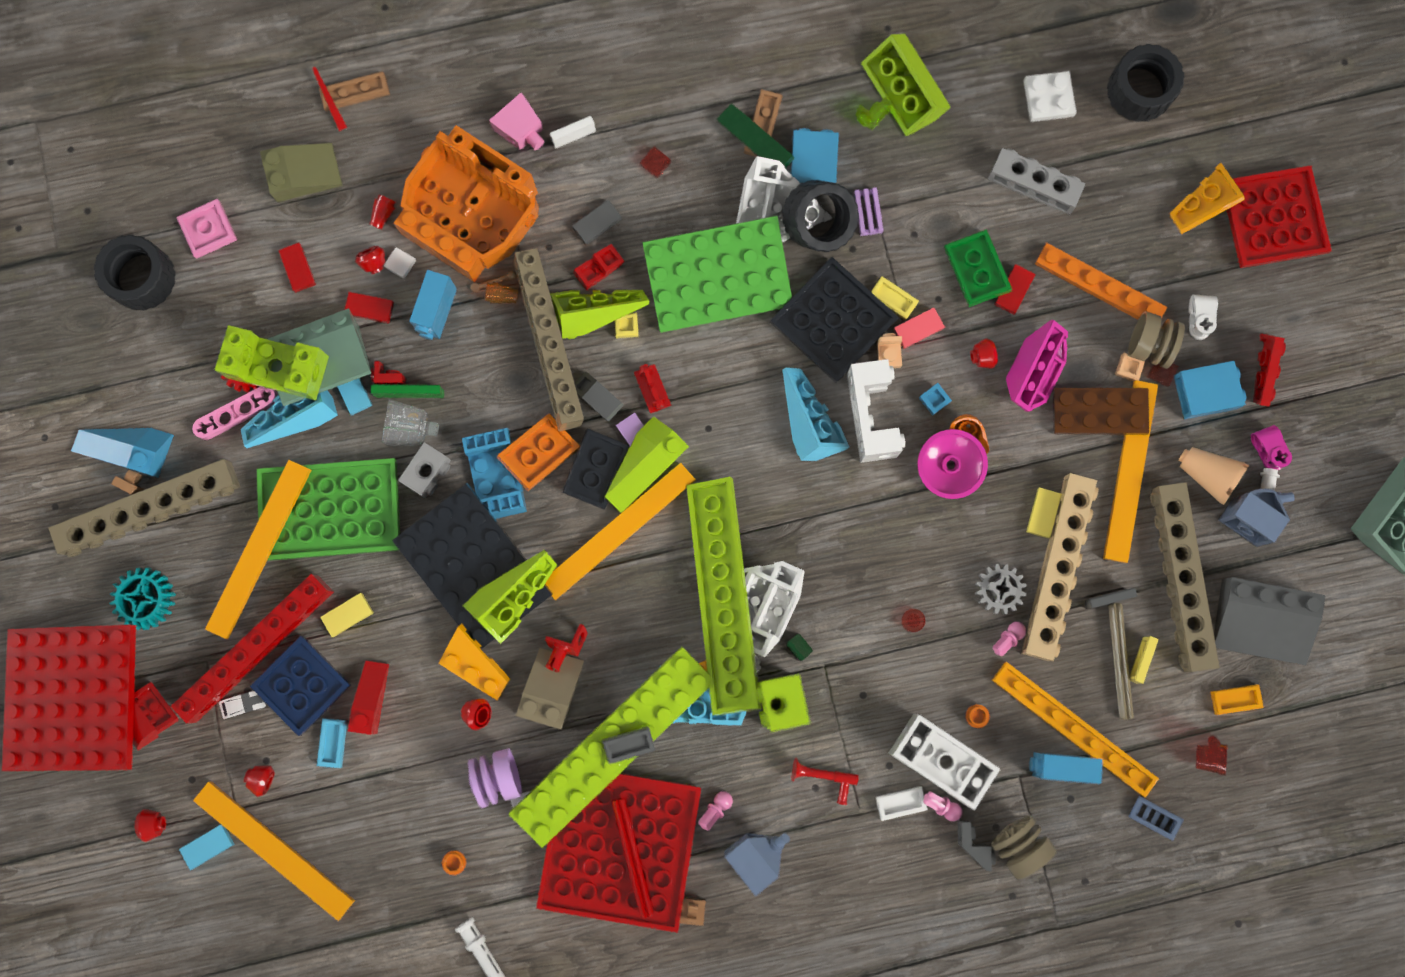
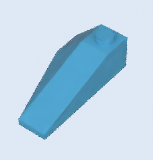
(130, 448)

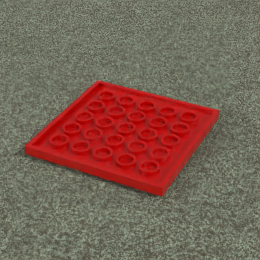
(69, 698)
(587, 864)

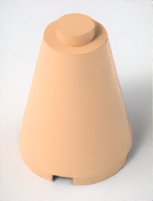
(1213, 472)

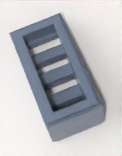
(1174, 827)

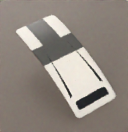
(241, 704)

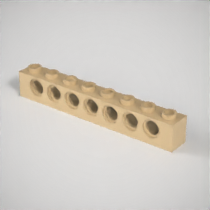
(1055, 553)

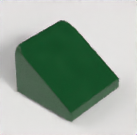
(799, 647)

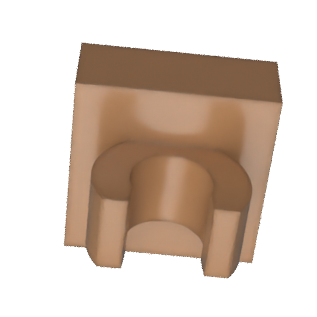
(129, 483)
(693, 911)

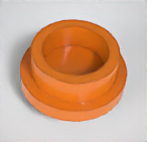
(977, 716)
(454, 862)

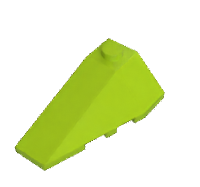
(505, 598)

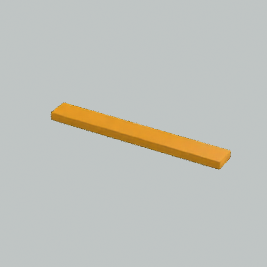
(1128, 487)
(619, 530)
(258, 549)
(1075, 729)
(274, 850)

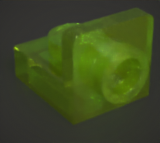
(874, 115)

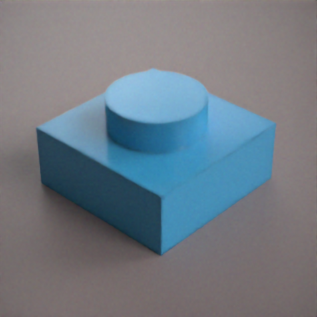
(935, 399)

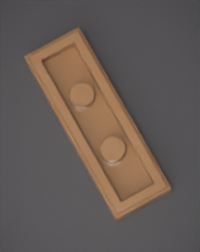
(357, 90)
(766, 113)

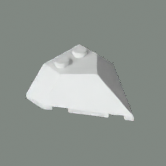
(766, 191)
(771, 601)

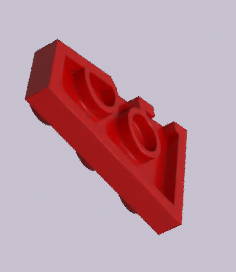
(1269, 360)

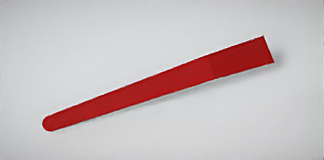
(333, 109)

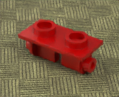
(652, 388)

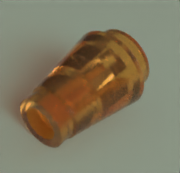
(500, 294)

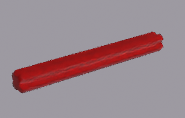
(632, 858)

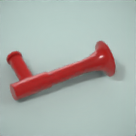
(845, 779)

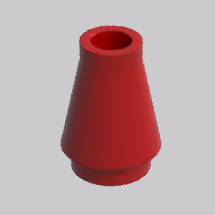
(382, 210)

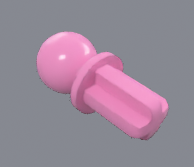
(1009, 638)
(722, 802)
(943, 806)

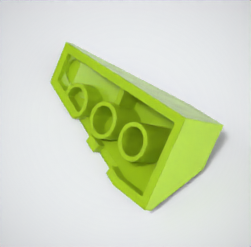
(584, 313)
(648, 457)

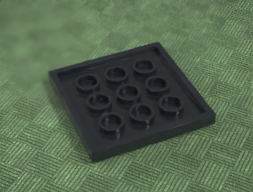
(834, 319)

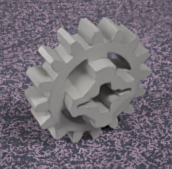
(997, 598)

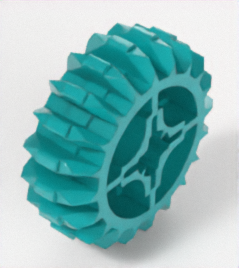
(140, 608)

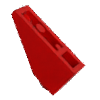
(369, 699)

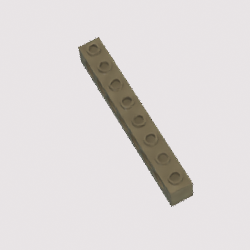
(548, 340)
(1182, 519)
(66, 533)

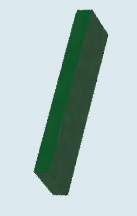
(753, 136)

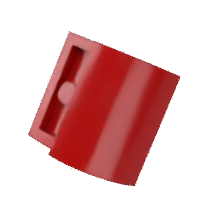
(150, 716)

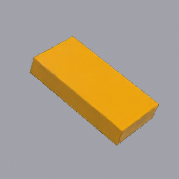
(1237, 699)

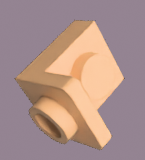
(890, 348)

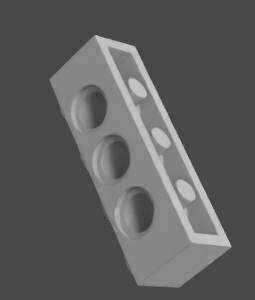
(1024, 183)

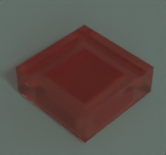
(655, 162)
(1162, 375)

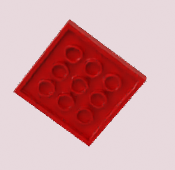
(1278, 218)

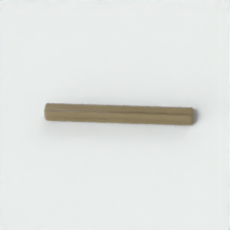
(1120, 661)

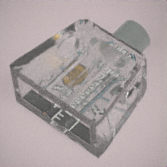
(406, 425)

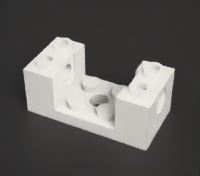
(863, 380)
(924, 744)

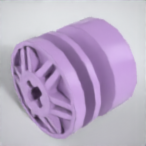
(490, 779)

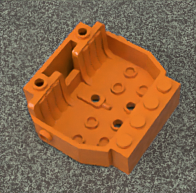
(443, 190)

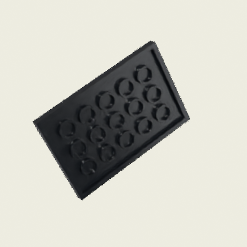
(459, 552)

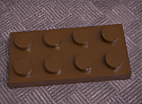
(1101, 411)

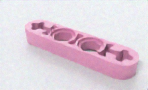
(236, 415)

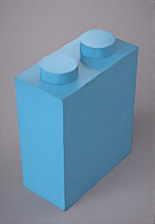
(814, 155)
(433, 305)
(1210, 390)
(1066, 767)

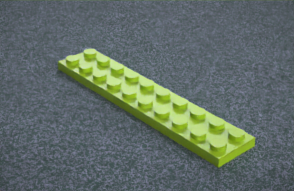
(723, 597)
(587, 769)

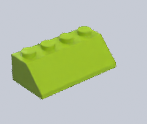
(906, 83)

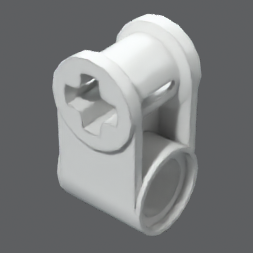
(1204, 312)

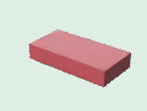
(919, 328)

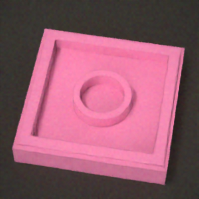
(206, 228)

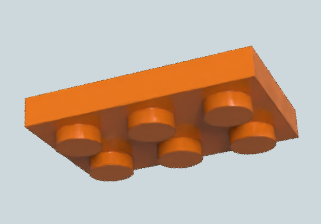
(538, 452)

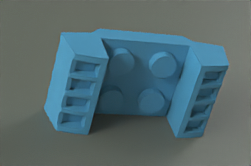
(491, 479)

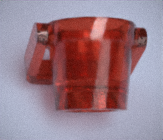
(1212, 756)

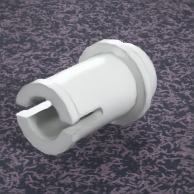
(1269, 478)

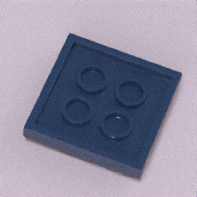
(300, 685)

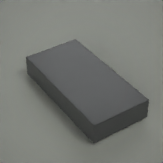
(597, 222)
(1110, 598)
(628, 745)

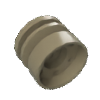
(1159, 340)
(1026, 851)

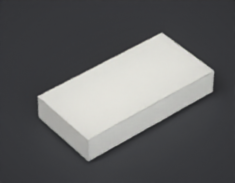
(573, 132)
(901, 803)

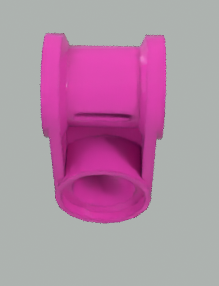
(1271, 445)

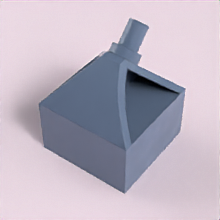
(1258, 515)
(757, 859)

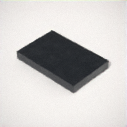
(594, 468)

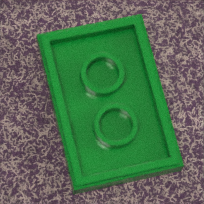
(977, 268)

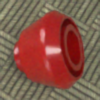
(371, 259)
(984, 354)
(476, 713)
(259, 779)
(149, 824)

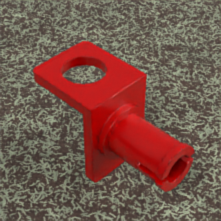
(562, 648)

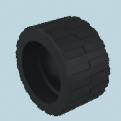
(1160, 63)
(845, 215)
(113, 258)

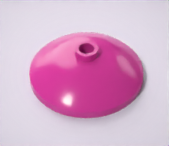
(968, 459)

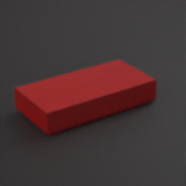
(297, 267)
(1020, 281)
(370, 307)

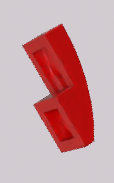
(599, 267)

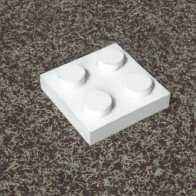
(1049, 96)

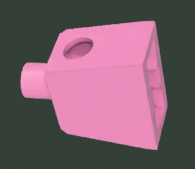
(518, 124)

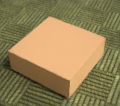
(1129, 367)

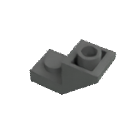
(597, 396)
(979, 852)

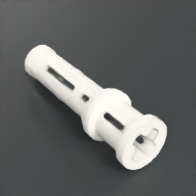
(475, 943)

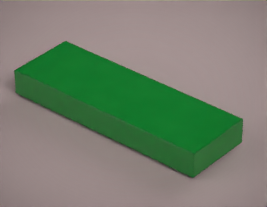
(407, 391)

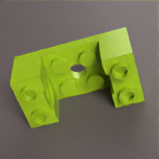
(250, 359)
(792, 703)

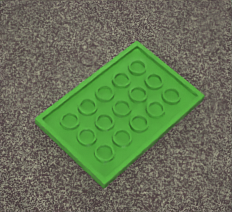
(718, 273)
(339, 510)

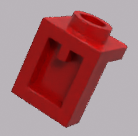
(391, 377)

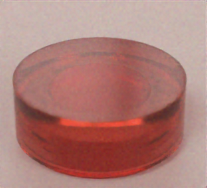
(913, 620)

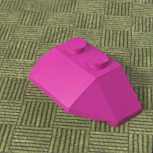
(1038, 366)

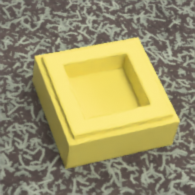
(627, 326)

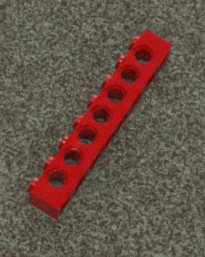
(252, 649)

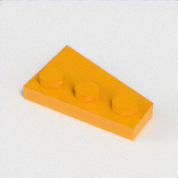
(1208, 200)
(470, 663)

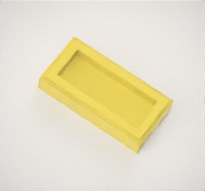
(895, 298)
(1044, 513)
(347, 615)
(1143, 659)

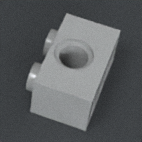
(425, 457)

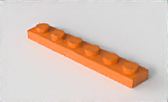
(1097, 283)

